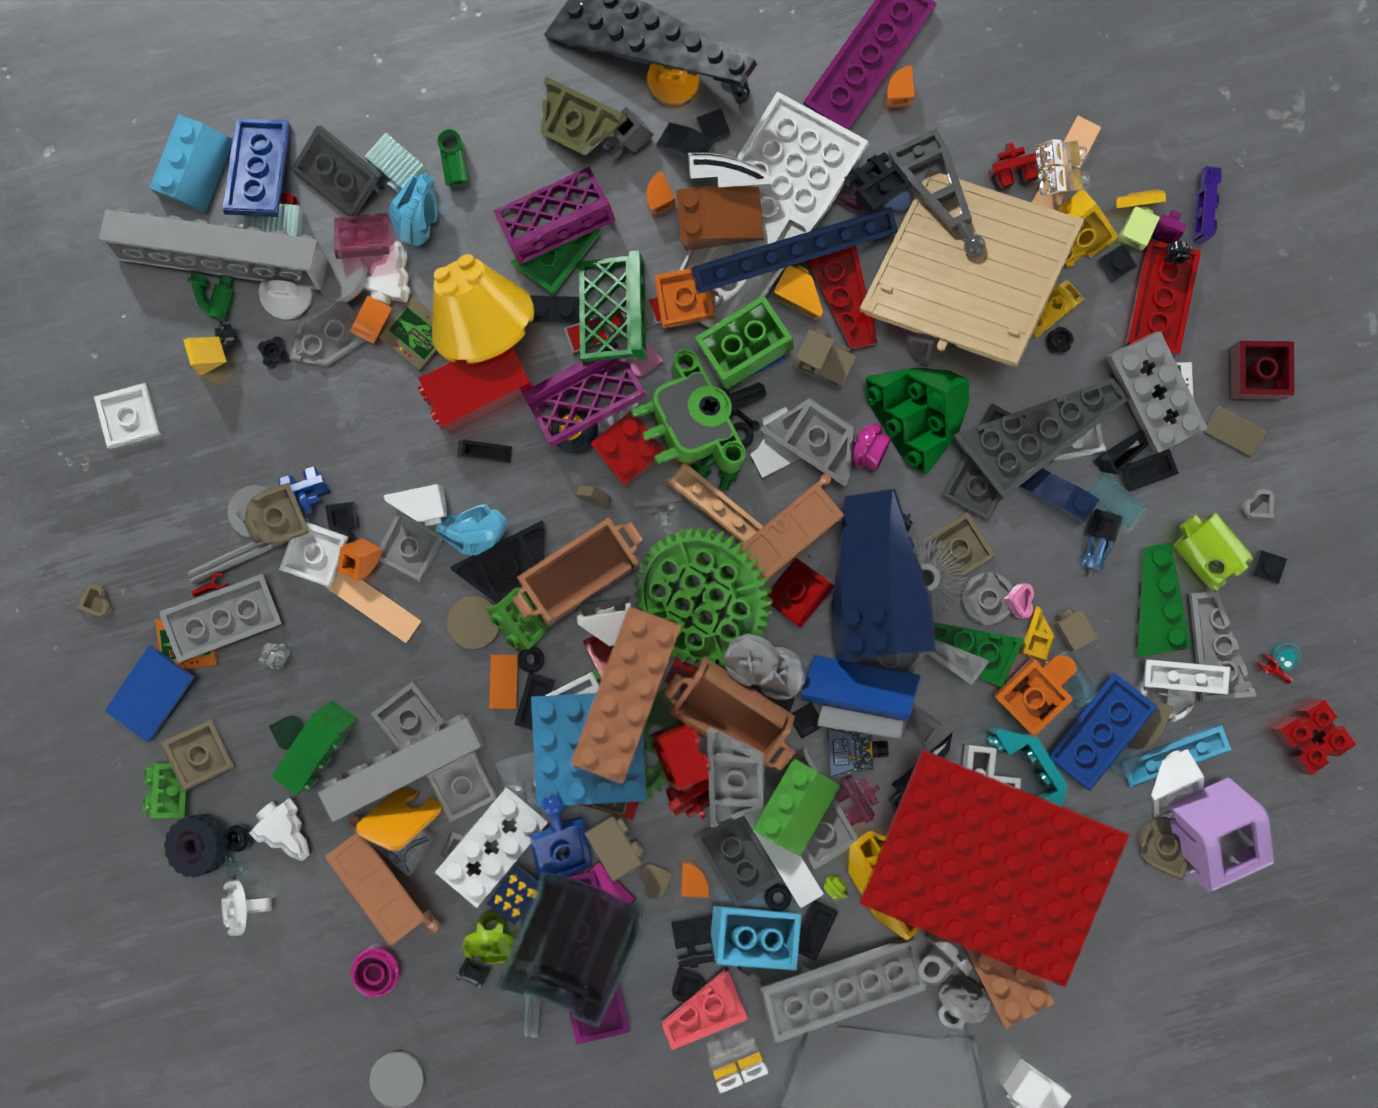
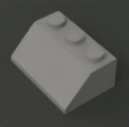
(861, 722)

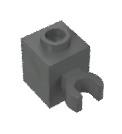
(631, 133)

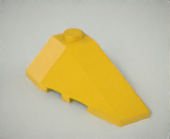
(1096, 230)

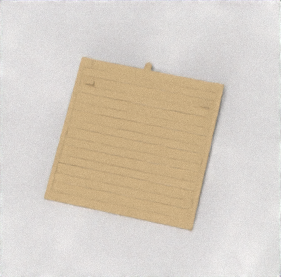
(979, 301)

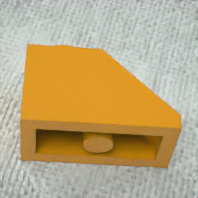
(798, 292)

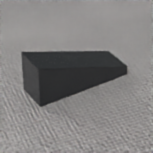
(484, 451)
(1122, 454)

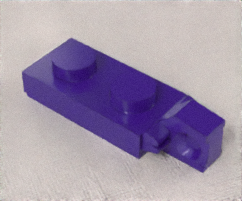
(1206, 204)

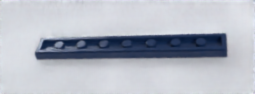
(793, 250)

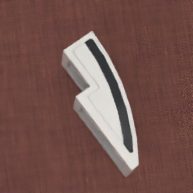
(726, 169)

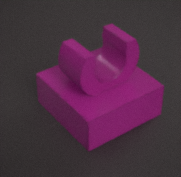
(1169, 228)

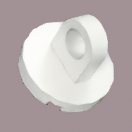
(285, 299)
(236, 907)

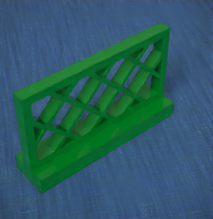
(635, 312)

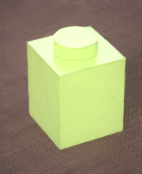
(1138, 228)

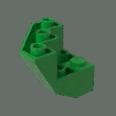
(919, 411)

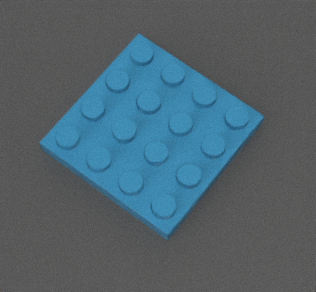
(556, 732)

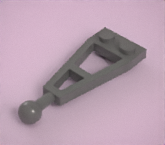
(922, 152)

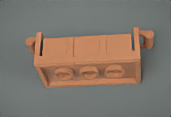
(793, 529)
(578, 571)
(720, 702)
(377, 888)

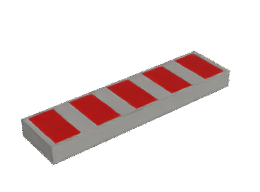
(573, 332)

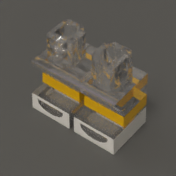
(1062, 167)
(724, 1065)

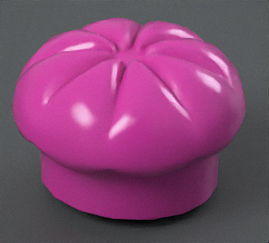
(870, 447)
(374, 972)

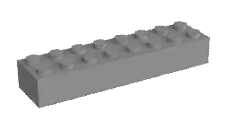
(213, 248)

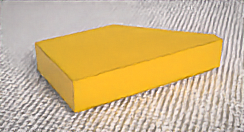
(1141, 198)
(1038, 637)

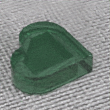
(286, 730)

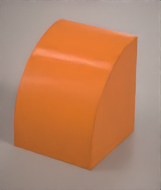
(900, 88)
(659, 194)
(370, 319)
(358, 559)
(694, 881)

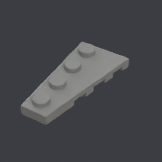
(1216, 644)

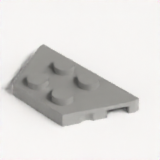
(817, 438)
(735, 777)

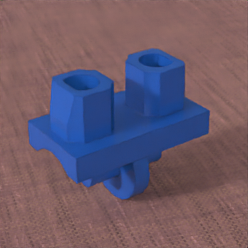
(309, 490)

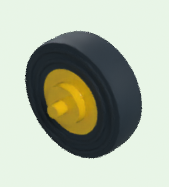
(579, 441)

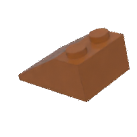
(719, 216)

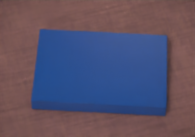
(149, 693)

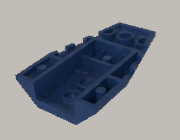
(878, 583)

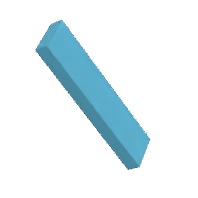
(1200, 745)

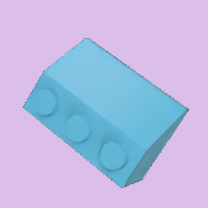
(191, 164)
(755, 937)

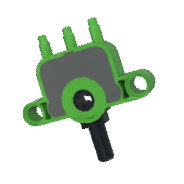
(684, 423)

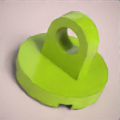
(488, 945)

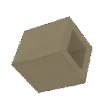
(1074, 629)

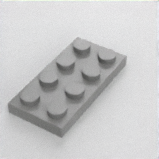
(220, 618)
(833, 832)

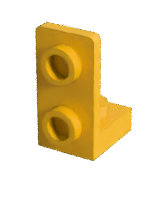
(1060, 302)

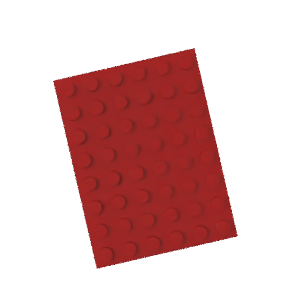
(993, 868)

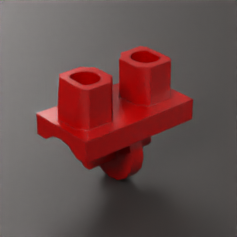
(1003, 170)
(692, 801)

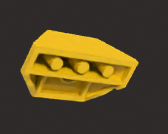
(861, 862)

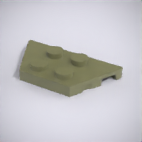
(576, 118)

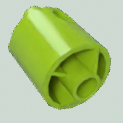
(1212, 550)

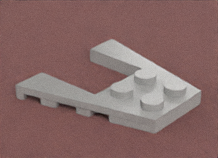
(958, 661)

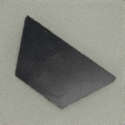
(497, 568)

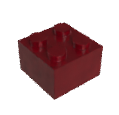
(1262, 370)

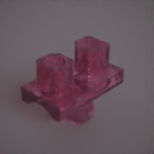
(862, 809)

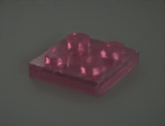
(361, 236)

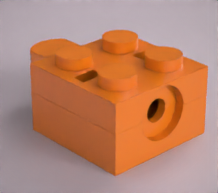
(1036, 690)

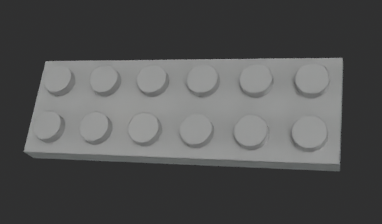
(842, 989)

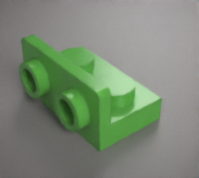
(518, 631)
(164, 793)

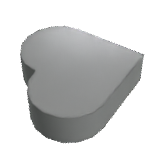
(1259, 506)

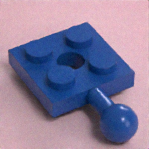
(566, 834)

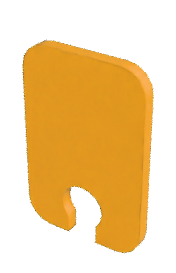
(394, 823)

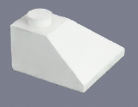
(421, 504)
(604, 618)
(1176, 779)

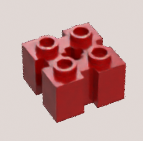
(1297, 734)

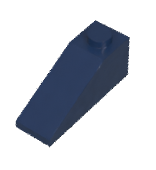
(1061, 495)

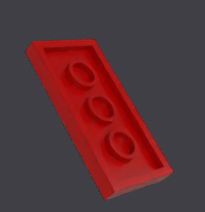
(1163, 296)

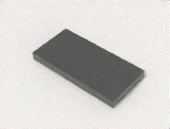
(968, 486)

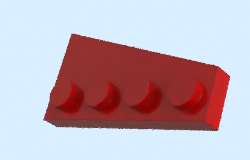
(844, 291)

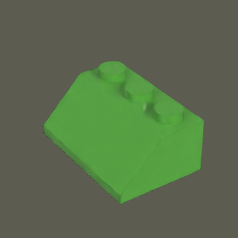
(745, 342)
(796, 807)

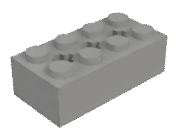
(1174, 392)

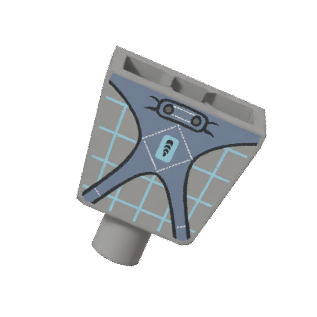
(410, 856)

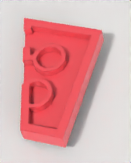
(706, 1012)

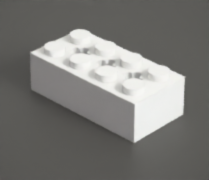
(493, 865)

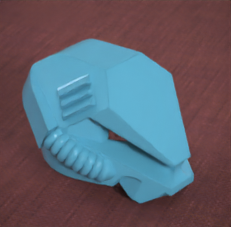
(414, 210)
(473, 529)

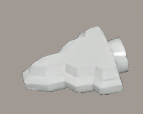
(388, 277)
(281, 829)

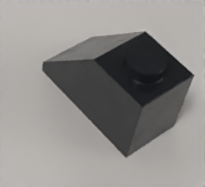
(681, 140)

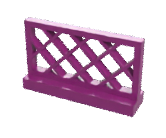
(560, 228)
(576, 380)

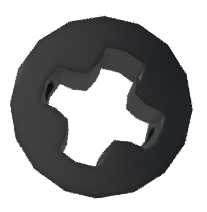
(473, 974)

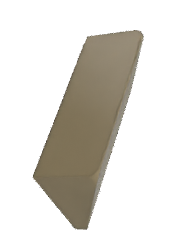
(1235, 431)

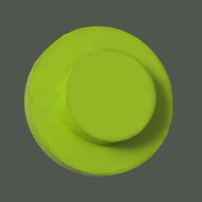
(836, 887)

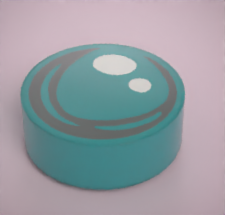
(1287, 655)

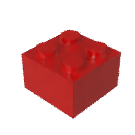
(626, 450)
(680, 755)

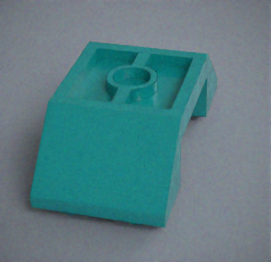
(1033, 752)

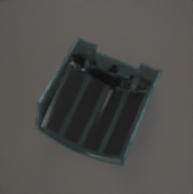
(572, 947)

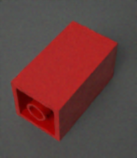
(469, 391)

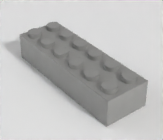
(399, 769)

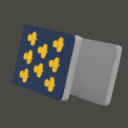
(514, 893)

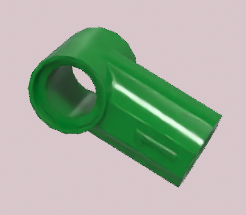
(453, 159)

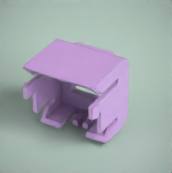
(1207, 817)

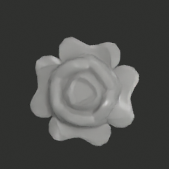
(274, 656)

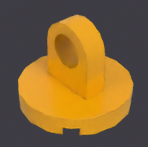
(671, 86)

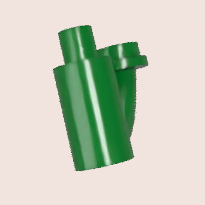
(220, 297)
(726, 478)

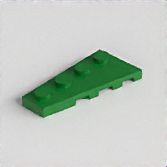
(1162, 615)
(996, 648)

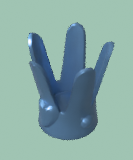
(1096, 560)

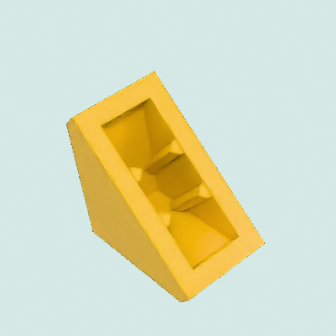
(204, 353)

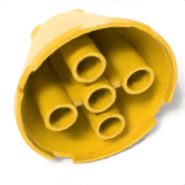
(477, 311)

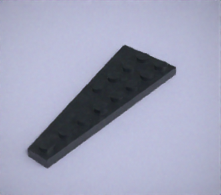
(648, 36)

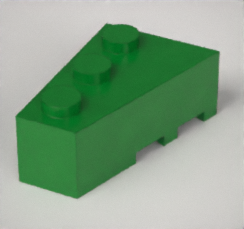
(313, 747)

